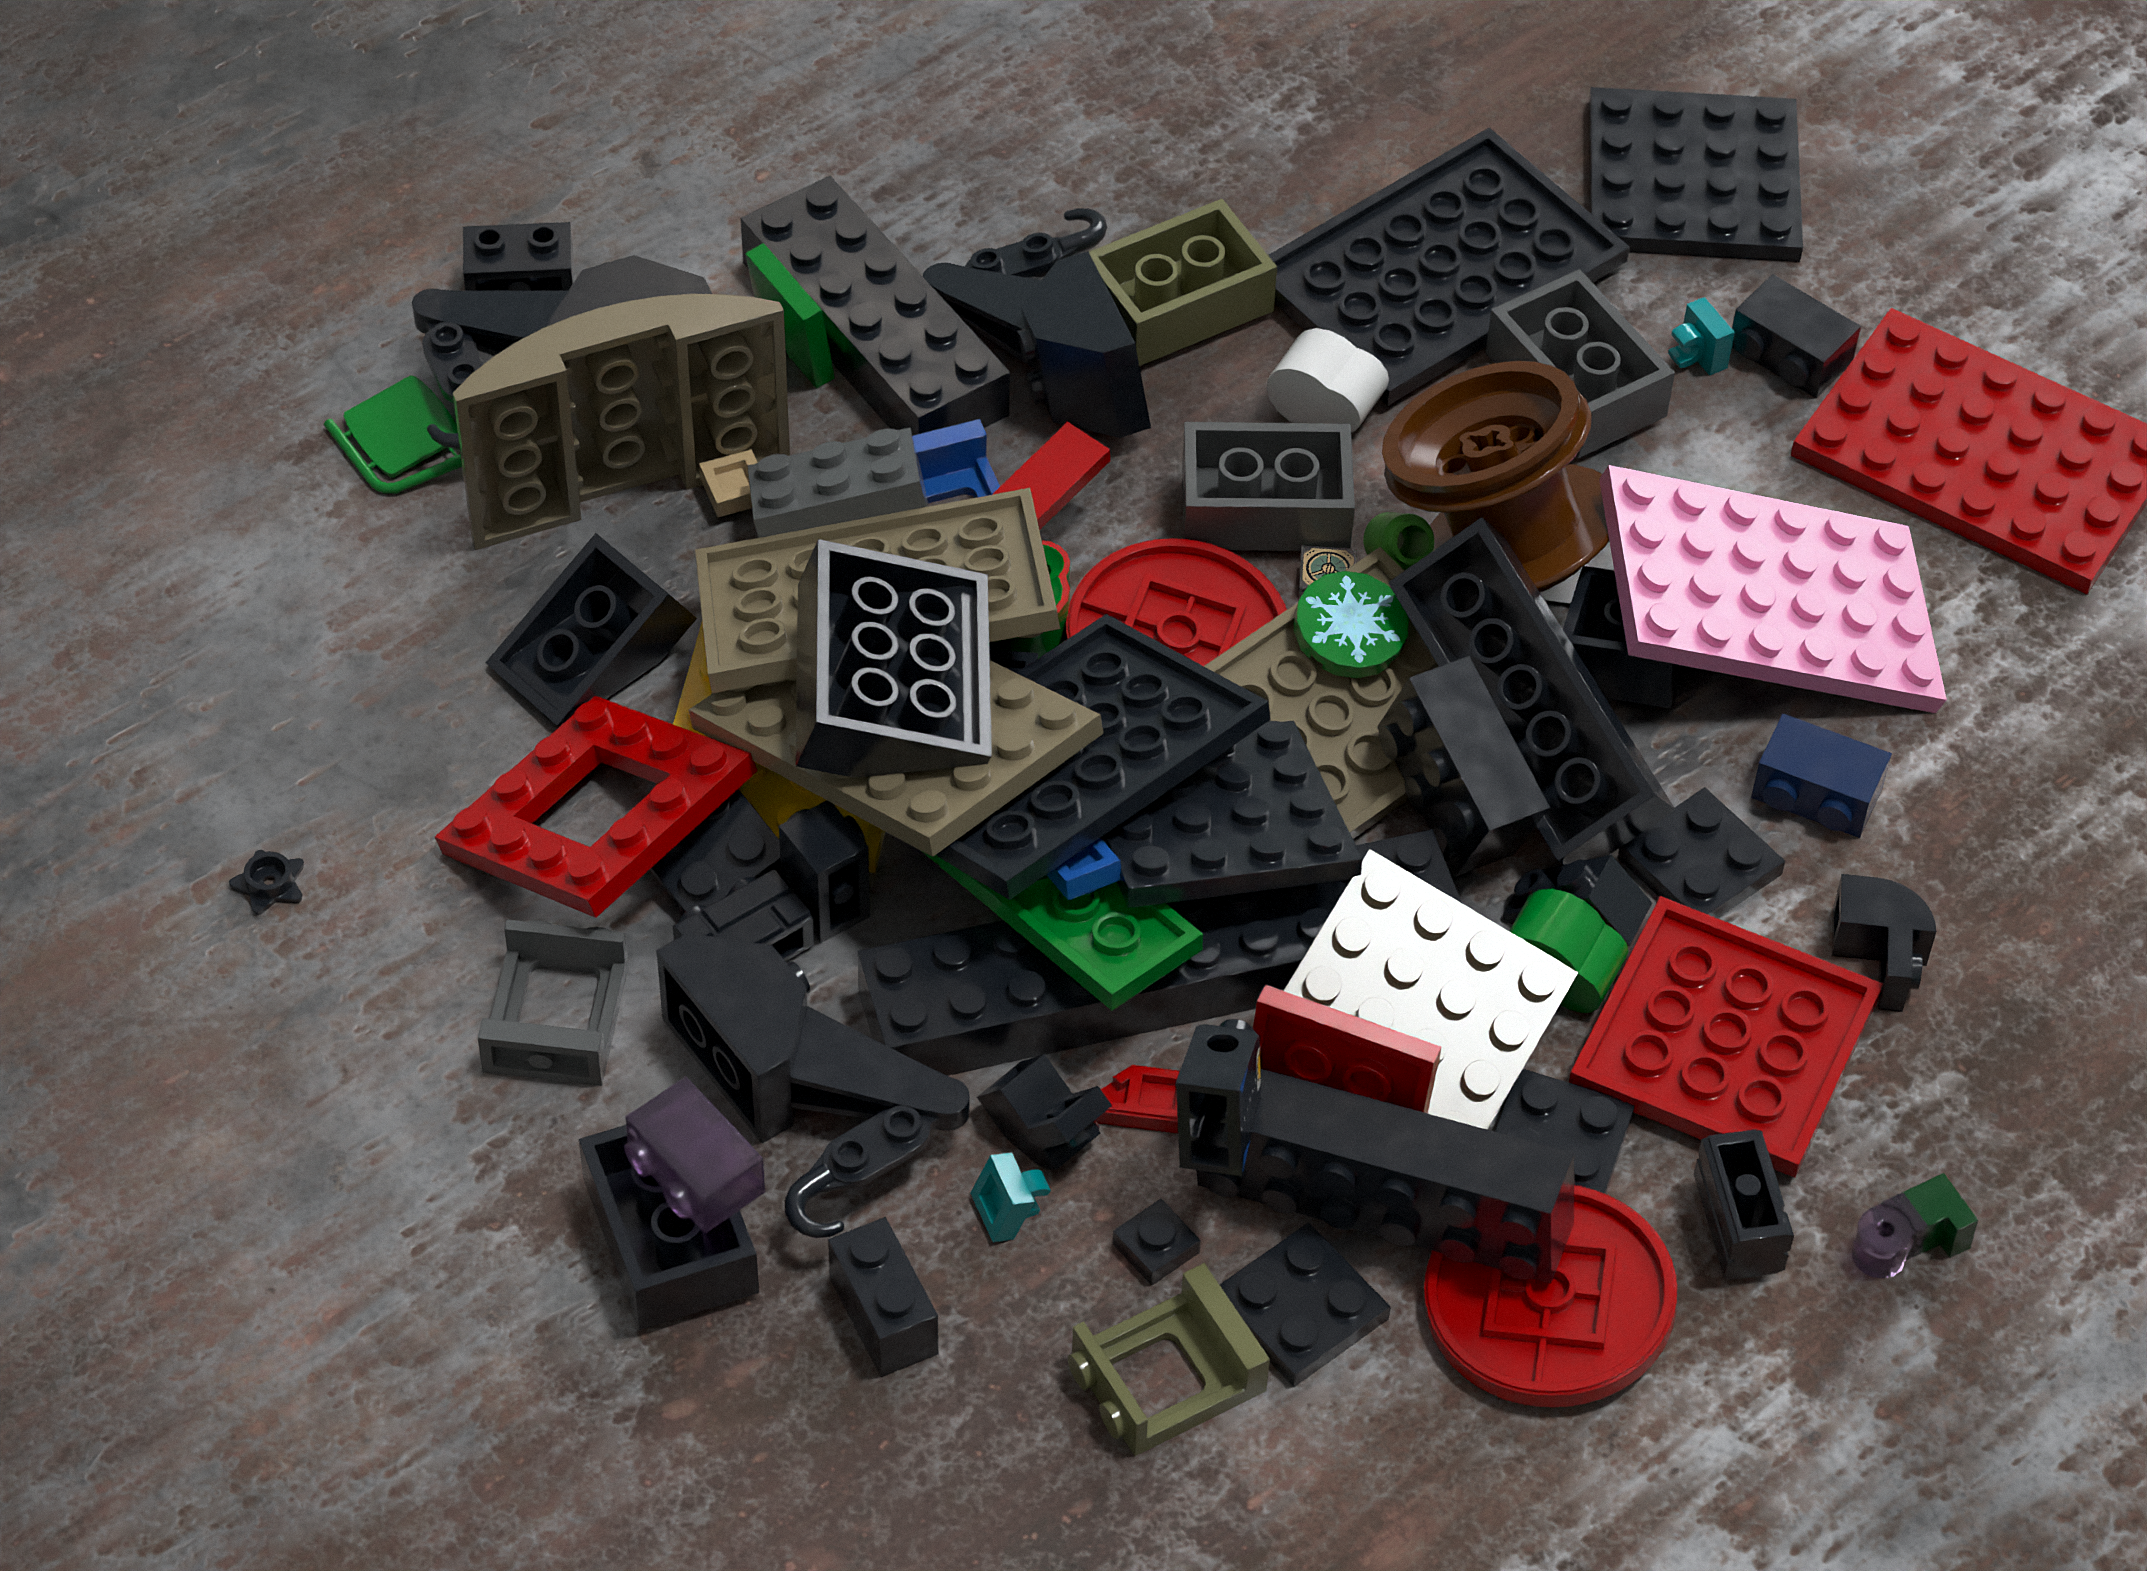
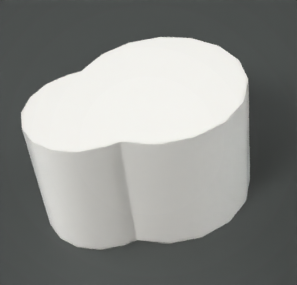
(1326, 381)

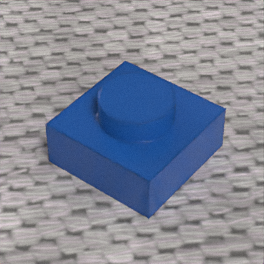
(1087, 870)

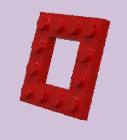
(691, 780)

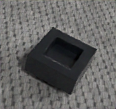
(1156, 1242)

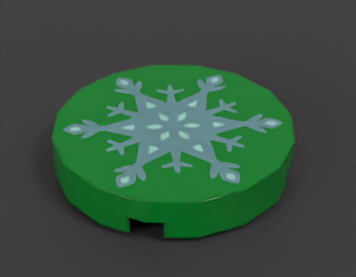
(1350, 624)

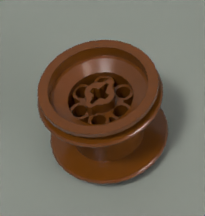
(1502, 451)

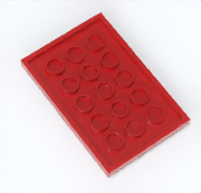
(1983, 449)

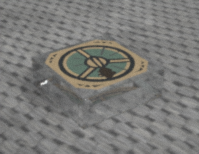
(1319, 561)

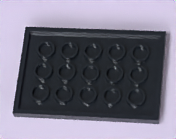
(1434, 254)
(1159, 727)

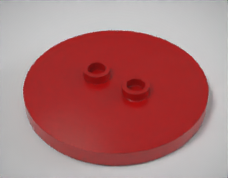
(1179, 595)
(1563, 1339)

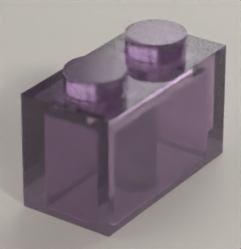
(694, 1155)

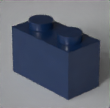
(1821, 775)

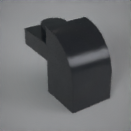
(1887, 925)
(1042, 1113)

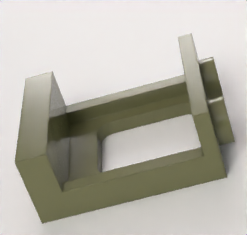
(1209, 1336)

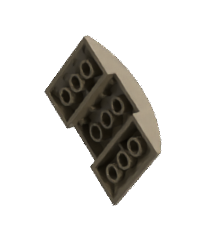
(618, 405)

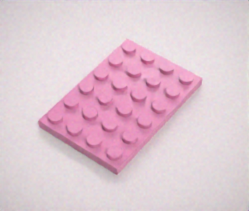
(1770, 590)

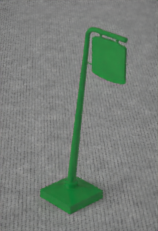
(395, 421)

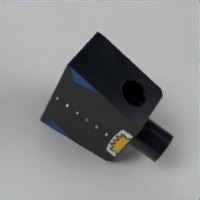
(1218, 1067)

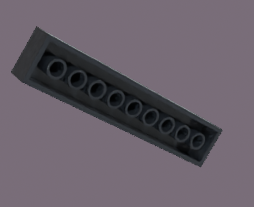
(997, 999)

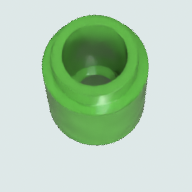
(1401, 536)

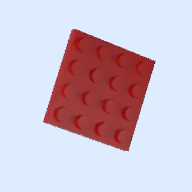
(1726, 1032)

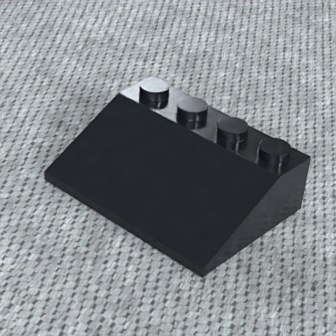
(890, 664)

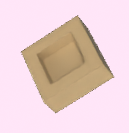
(728, 482)

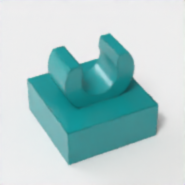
(1702, 338)
(1007, 1195)

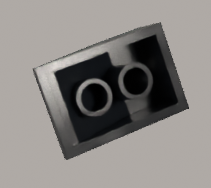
(590, 633)

